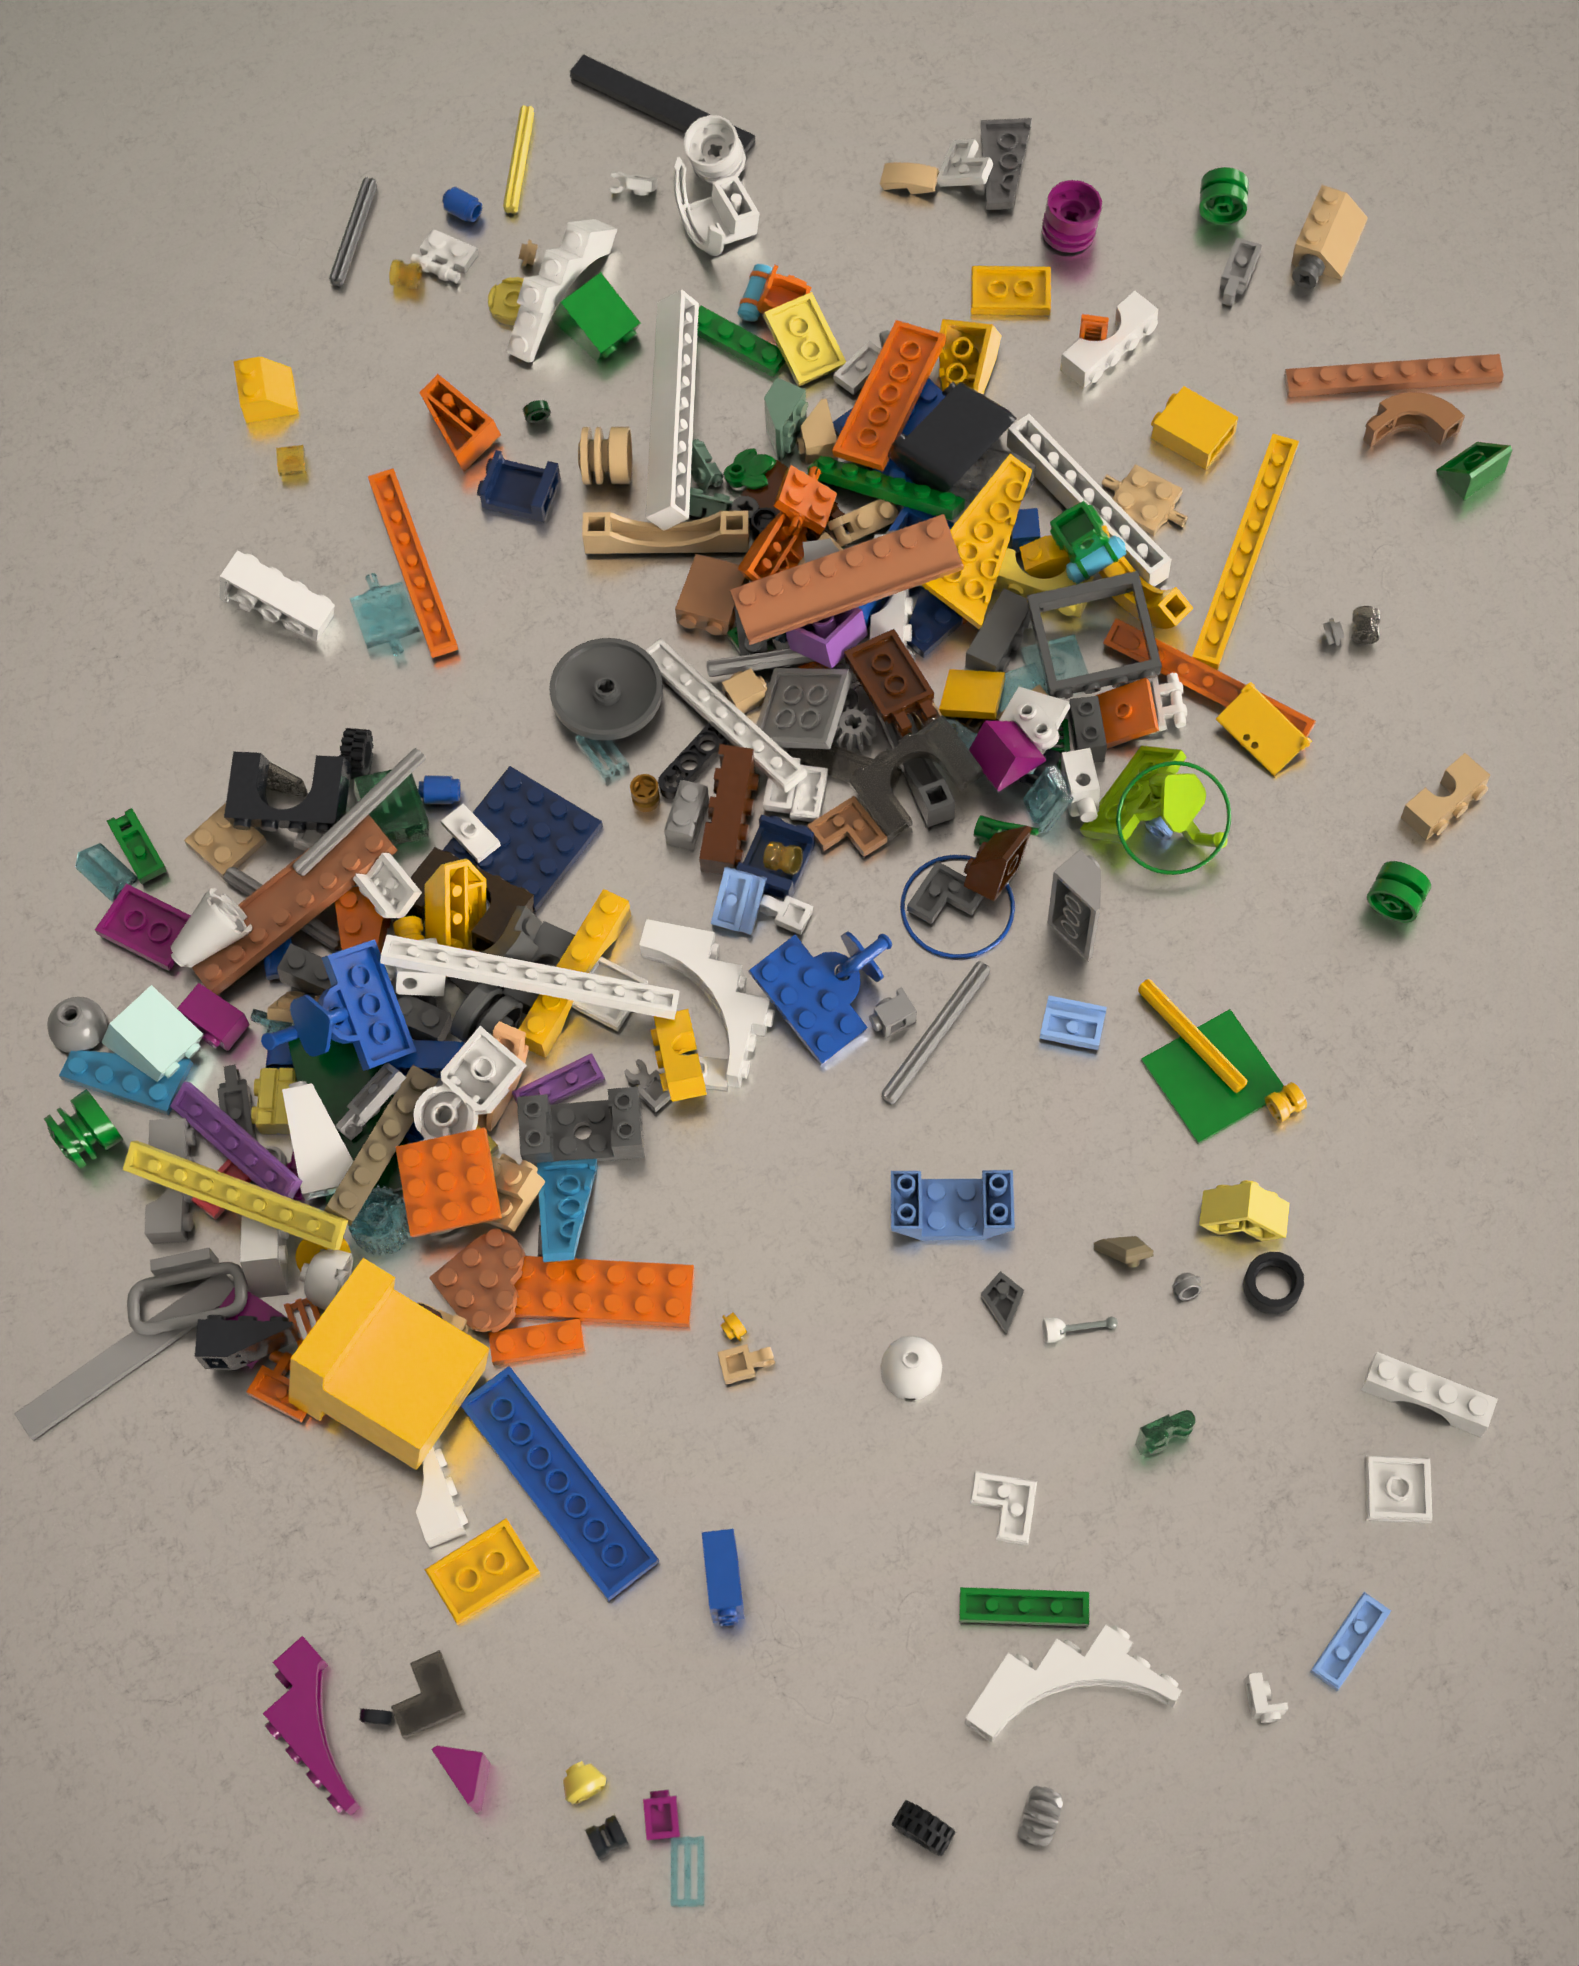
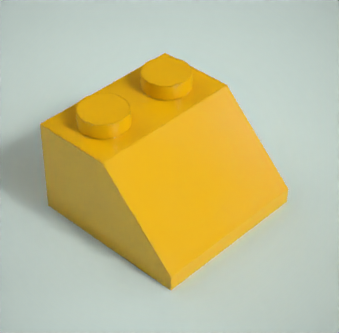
(265, 389)

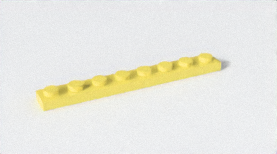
(235, 1195)

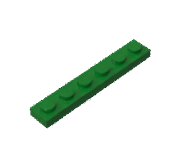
(888, 488)

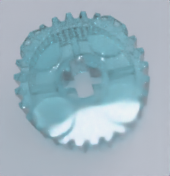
(387, 1234)

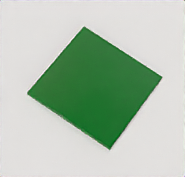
(1195, 1089)

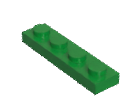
(739, 342)
(1024, 1606)

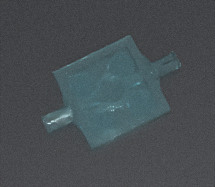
(384, 614)

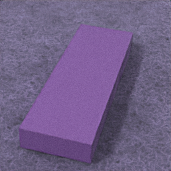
(565, 1081)

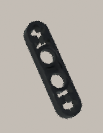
(693, 752)

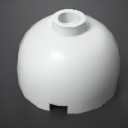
(326, 1276)
(911, 1367)

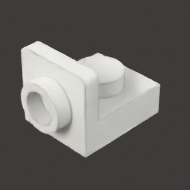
(1258, 1695)

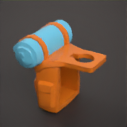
(768, 291)

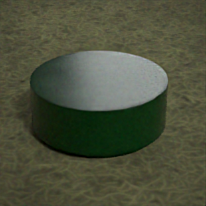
(536, 411)

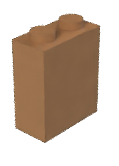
(707, 596)

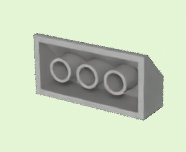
(1076, 902)

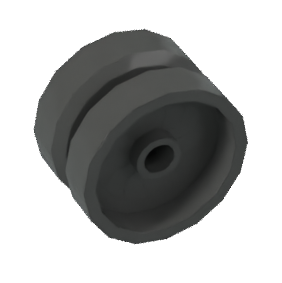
(485, 1009)

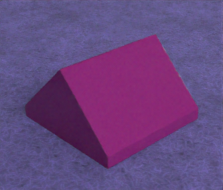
(1004, 752)
(467, 1771)

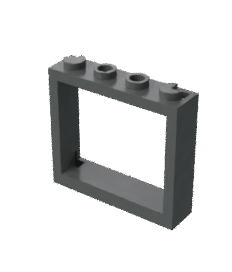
(1084, 593)

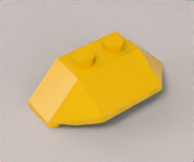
(454, 903)

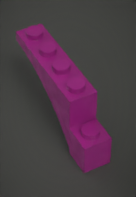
(299, 1721)

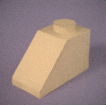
(817, 434)

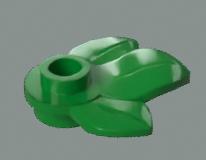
(749, 469)

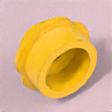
(733, 1327)

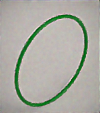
(1174, 872)

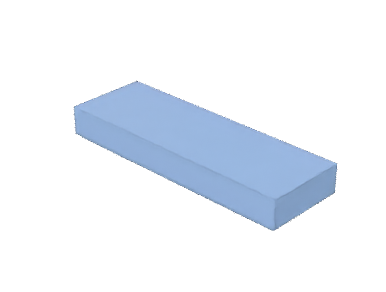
(1350, 1641)

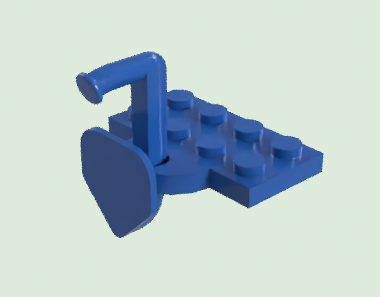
(811, 994)
(360, 1005)

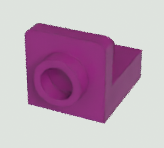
(661, 1815)

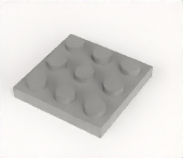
(804, 706)

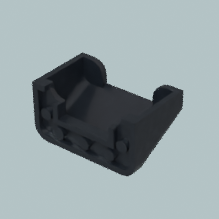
(951, 437)

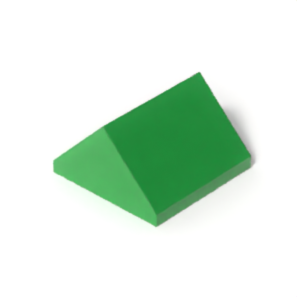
(1475, 467)

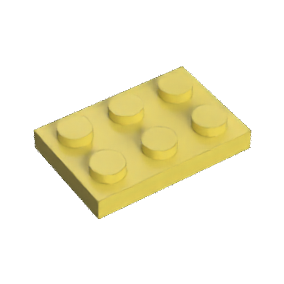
(804, 339)

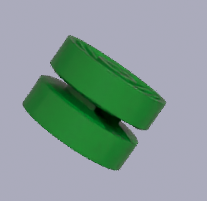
(1223, 195)
(1399, 891)

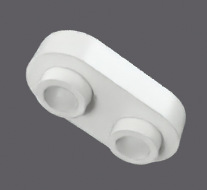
(1034, 724)

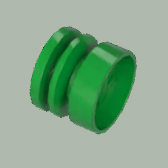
(83, 1129)

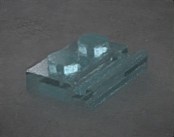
(1047, 799)

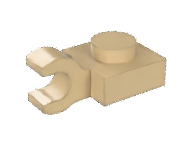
(739, 1363)

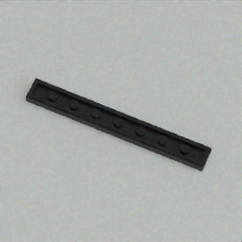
(643, 96)

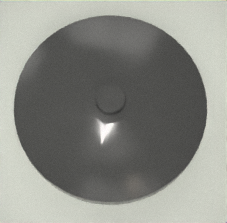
(606, 689)

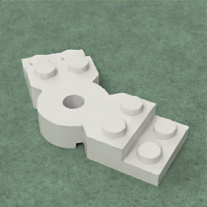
(471, 1086)

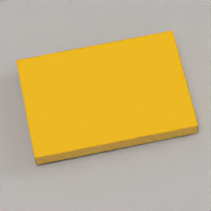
(1010, 290)
(482, 1571)

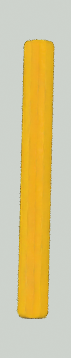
(1192, 1035)

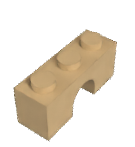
(1431, 813)

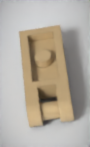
(863, 521)

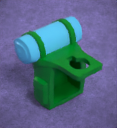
(1086, 543)

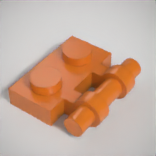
(273, 1387)

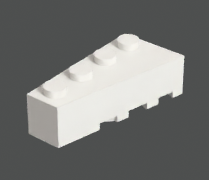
(275, 596)

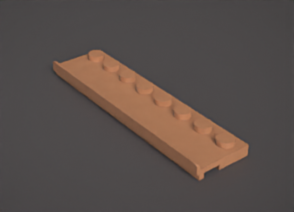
(846, 579)
(292, 901)

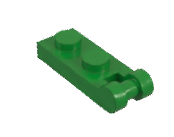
(137, 846)

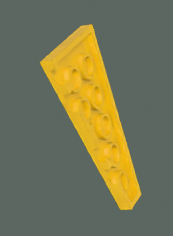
(982, 542)

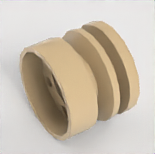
(606, 455)

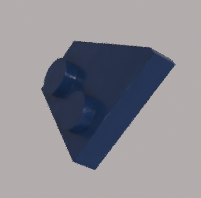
(931, 623)

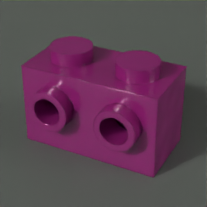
(214, 1017)

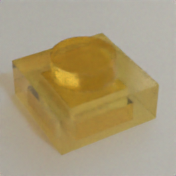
(291, 460)

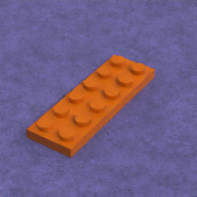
(889, 395)
(605, 1291)

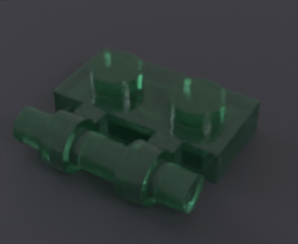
(1156, 1434)

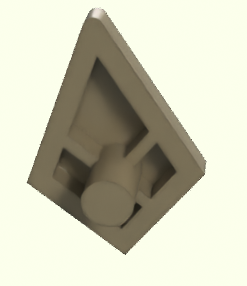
(1124, 1249)

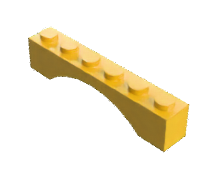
(595, 935)

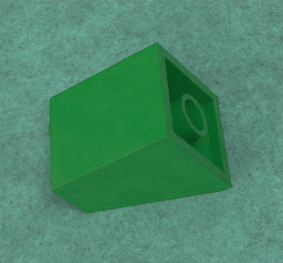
(596, 318)

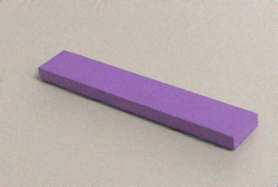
(234, 1142)

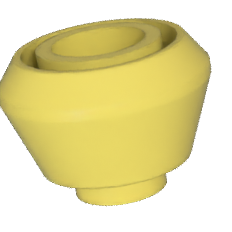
(582, 1782)

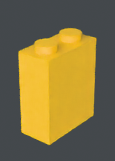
(1193, 427)

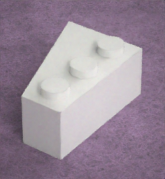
(264, 1258)

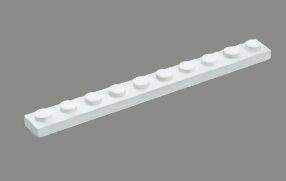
(529, 977)

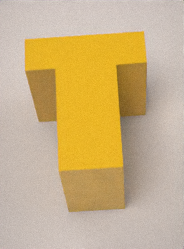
(385, 1366)

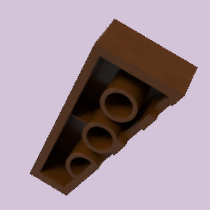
(729, 809)

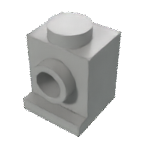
(893, 1014)

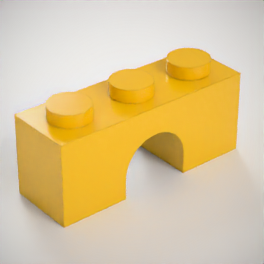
(682, 1072)

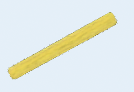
(518, 159)

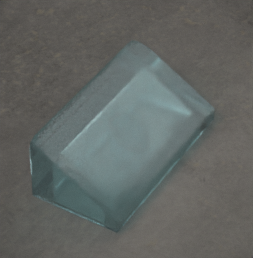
(104, 870)

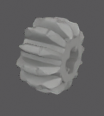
(855, 728)
(1040, 1815)

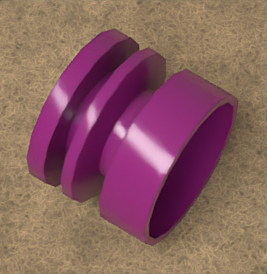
(1071, 216)

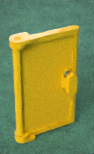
(1264, 728)

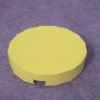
(503, 300)

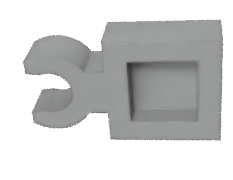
(649, 1086)

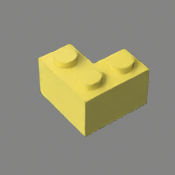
(1244, 1209)

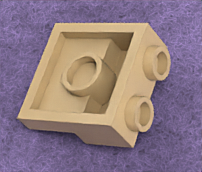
(516, 1189)

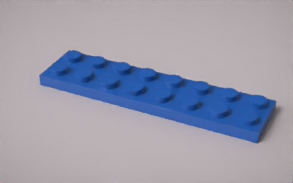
(559, 1483)

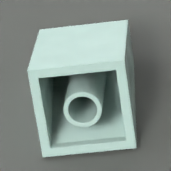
(153, 1035)

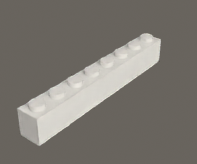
(1073, 485)

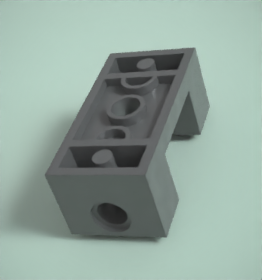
(549, 1129)

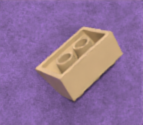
(1331, 231)

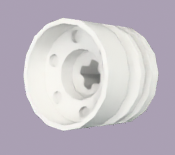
(713, 137)

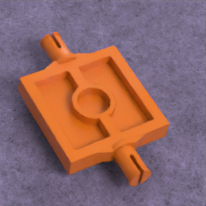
(805, 500)

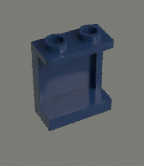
(518, 488)
(775, 829)

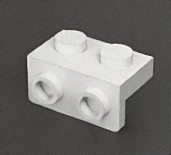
(388, 887)

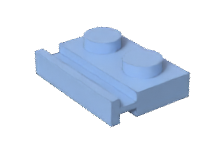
(738, 900)
(1073, 1022)

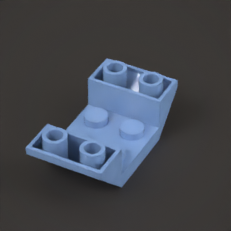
(952, 1206)

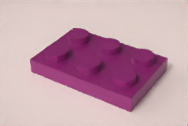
(143, 925)

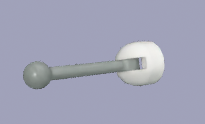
(1055, 1329)

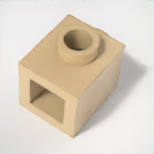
(745, 690)

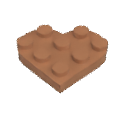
(482, 1280)

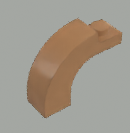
(1415, 410)

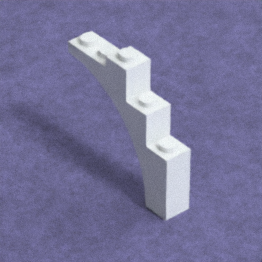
(542, 293)
(696, 955)
(1106, 1663)

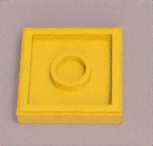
(972, 694)

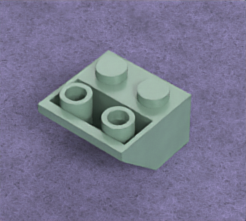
(784, 415)

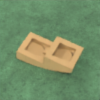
(913, 176)

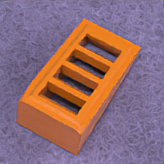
(1093, 327)

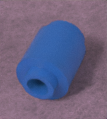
(461, 204)
(439, 789)

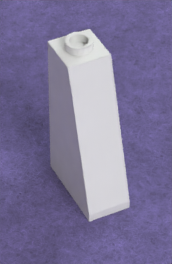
(317, 1146)

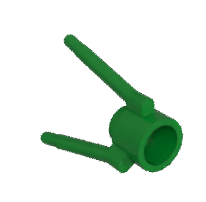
(987, 827)

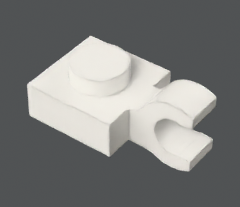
(640, 184)
(789, 914)

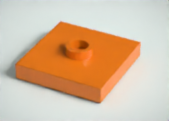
(1128, 712)

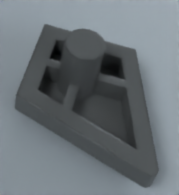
(1003, 1299)

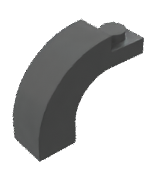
(514, 943)

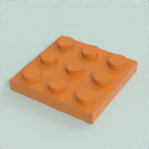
(448, 1182)

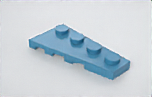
(120, 1079)
(564, 1205)

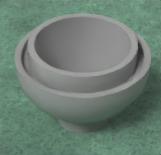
(83, 1031)

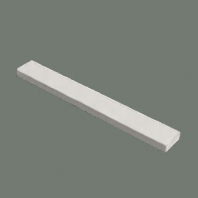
(726, 716)

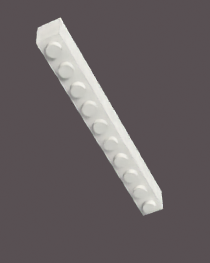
(672, 411)

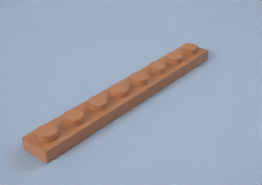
(1393, 375)

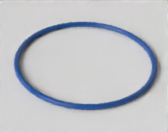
(948, 955)

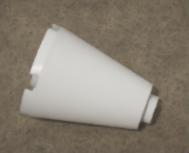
(209, 929)

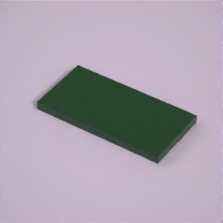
(337, 1081)

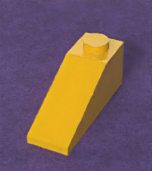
(1044, 558)

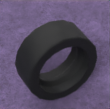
(1281, 1261)

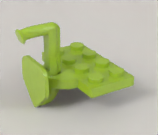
(1154, 795)

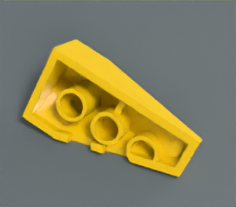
(968, 353)

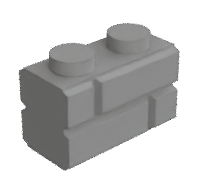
(686, 815)

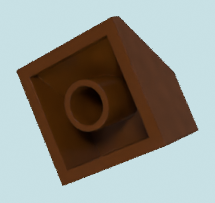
(996, 862)

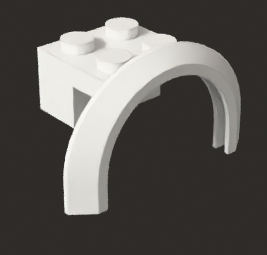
(719, 218)

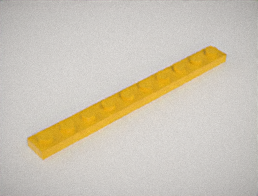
(1245, 551)

